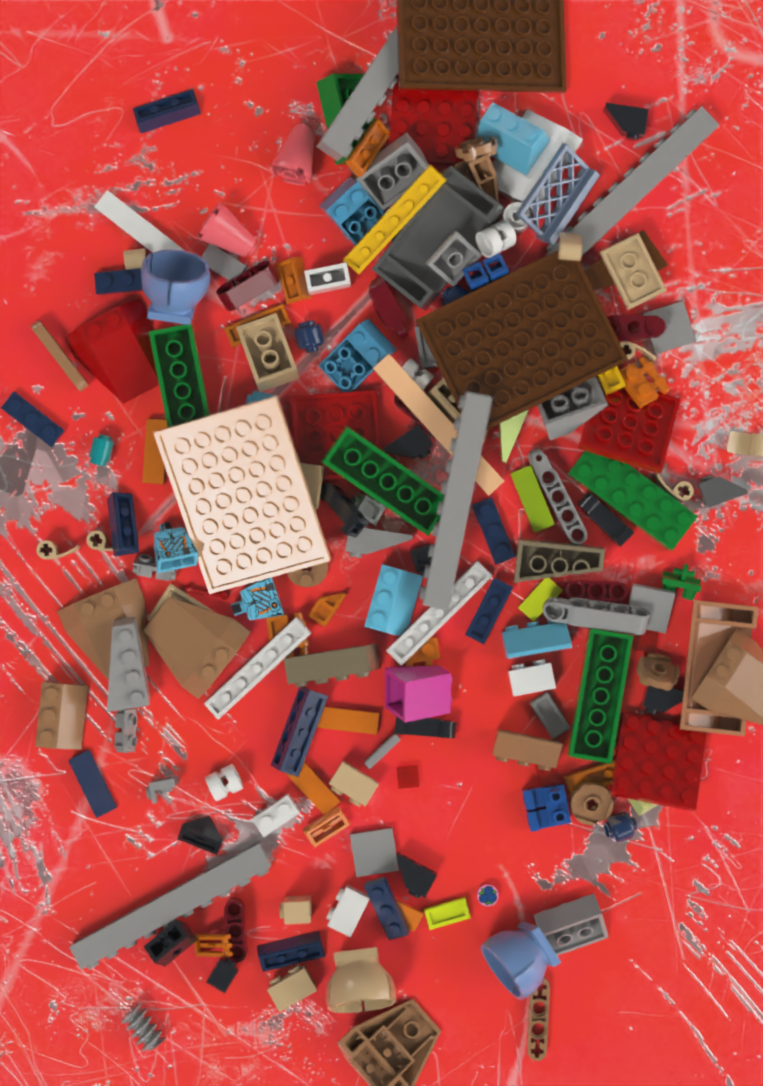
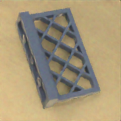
(566, 203)

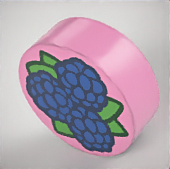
(487, 895)

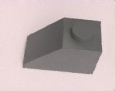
(718, 490)

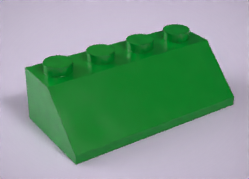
(333, 94)

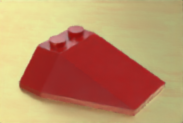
(118, 350)

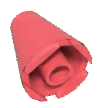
(296, 156)
(226, 232)

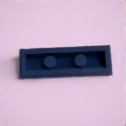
(166, 111)
(122, 524)
(92, 783)
(290, 951)

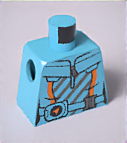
(173, 549)
(259, 601)

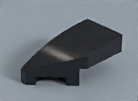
(420, 557)

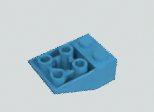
(352, 210)
(356, 356)

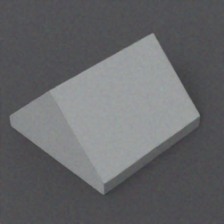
(452, 257)

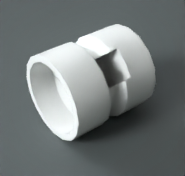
(510, 216)
(495, 239)
(420, 377)
(217, 786)

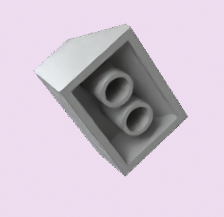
(393, 171)
(572, 924)

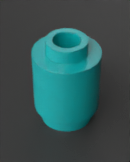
(101, 450)

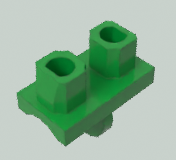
(683, 579)

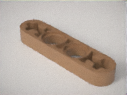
(59, 355)
(541, 1018)

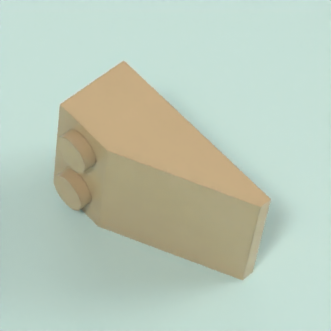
(267, 352)

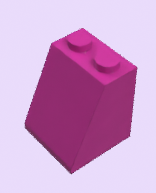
(417, 692)

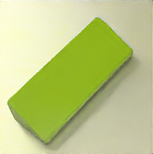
(532, 498)

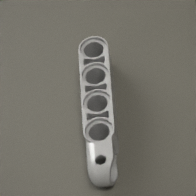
(539, 468)
(597, 614)

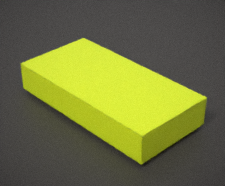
(533, 604)
(447, 913)

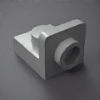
(368, 507)
(164, 785)

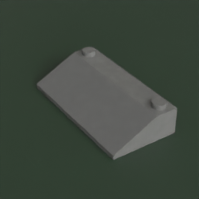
(453, 207)

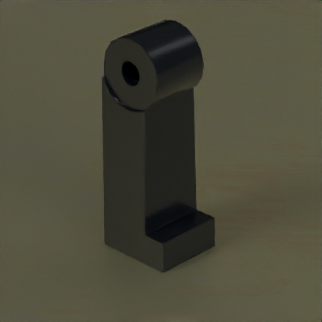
(346, 510)
(605, 519)
(426, 727)

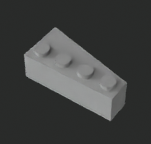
(127, 672)

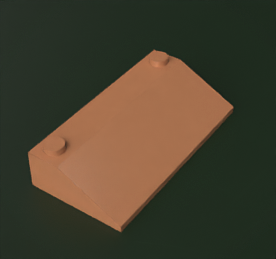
(709, 632)

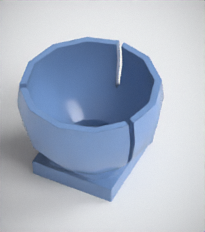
(174, 284)
(519, 958)

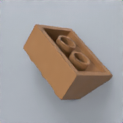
(61, 715)
(526, 749)

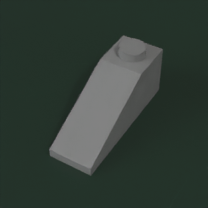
(373, 540)

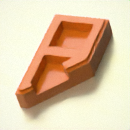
(325, 608)

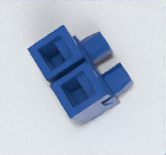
(485, 277)
(556, 808)

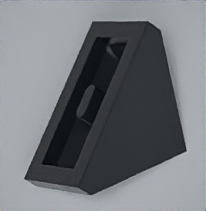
(201, 834)

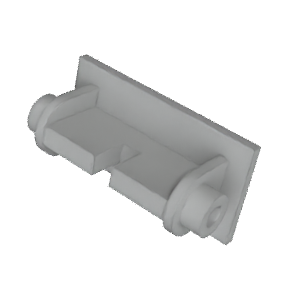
(146, 564)
(126, 740)

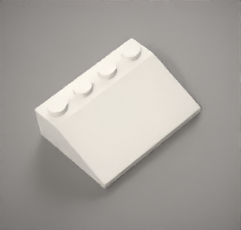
(517, 185)

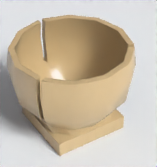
(359, 978)

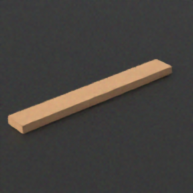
(430, 416)

